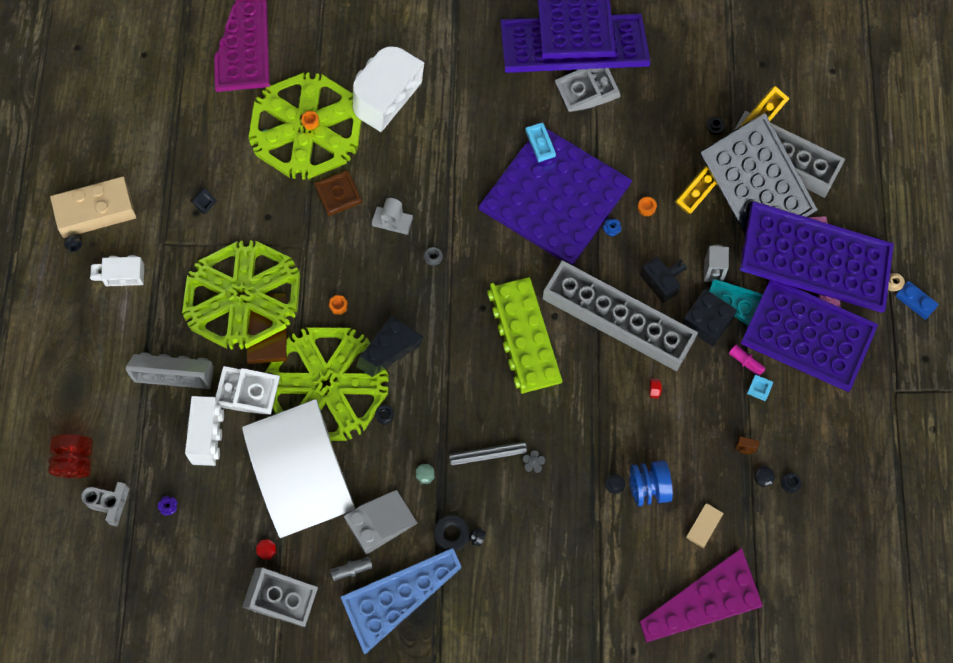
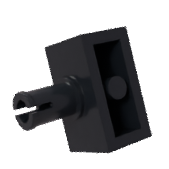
(661, 278)

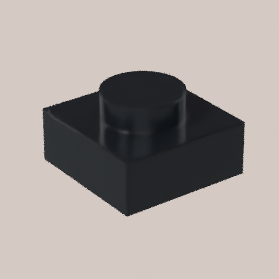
(203, 200)

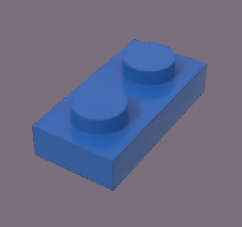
(917, 300)

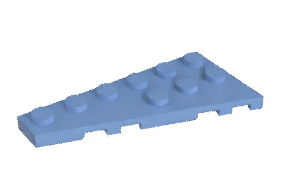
(387, 602)

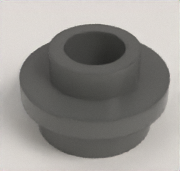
(433, 251)

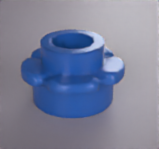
(612, 231)

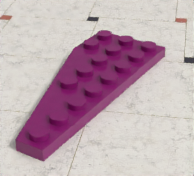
(244, 49)

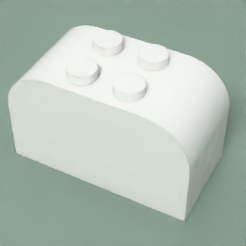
(385, 86)

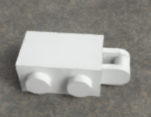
(119, 271)

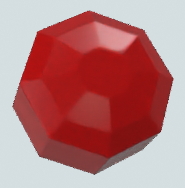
(655, 388)
(266, 549)

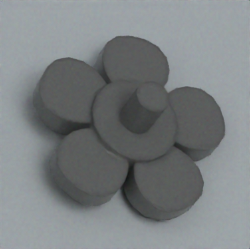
(533, 462)

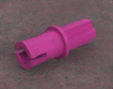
(747, 360)

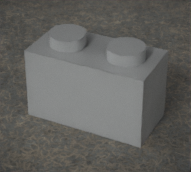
(716, 263)

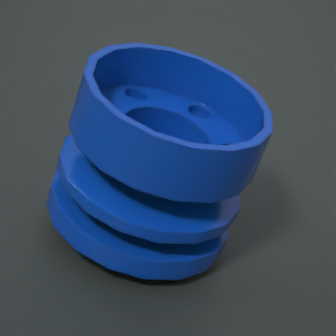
(649, 483)

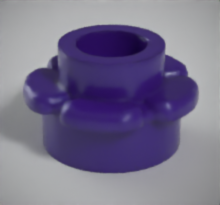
(172, 505)

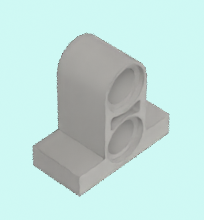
(392, 217)
(103, 497)

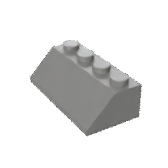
(170, 370)

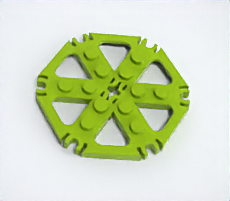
(292, 125)
(242, 281)
(336, 368)

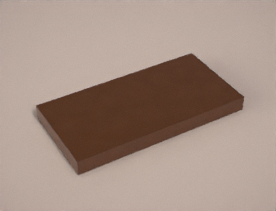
(272, 348)

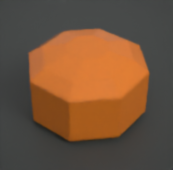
(310, 120)
(338, 304)

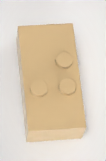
(93, 207)

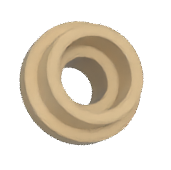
(896, 287)

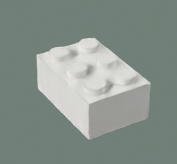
(204, 431)

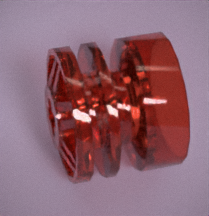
(70, 456)

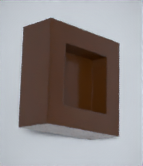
(747, 445)

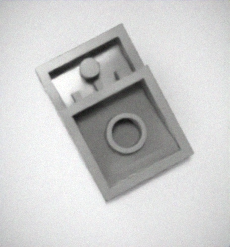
(587, 88)

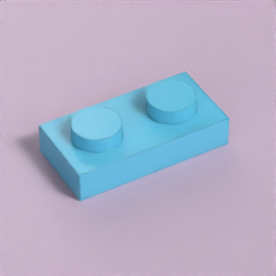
(540, 142)

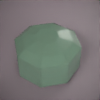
(425, 474)

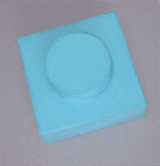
(760, 387)

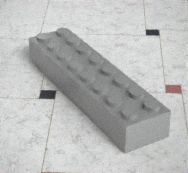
(619, 315)

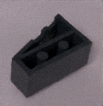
(388, 346)

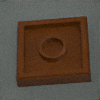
(338, 193)

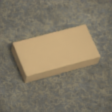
(704, 525)

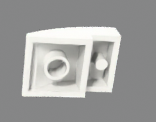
(247, 390)

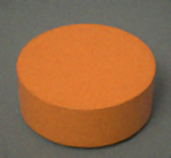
(647, 206)

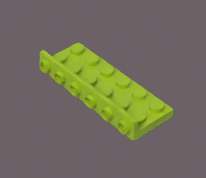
(524, 335)

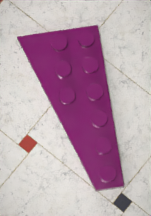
(715, 596)

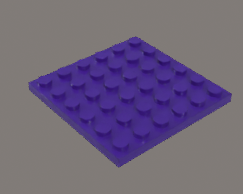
(556, 200)

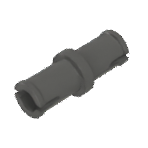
(351, 568)

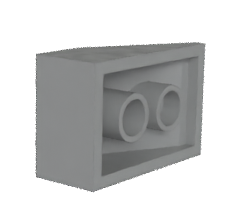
(379, 521)
(279, 596)

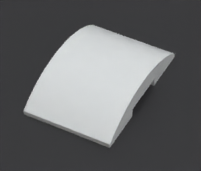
(297, 469)

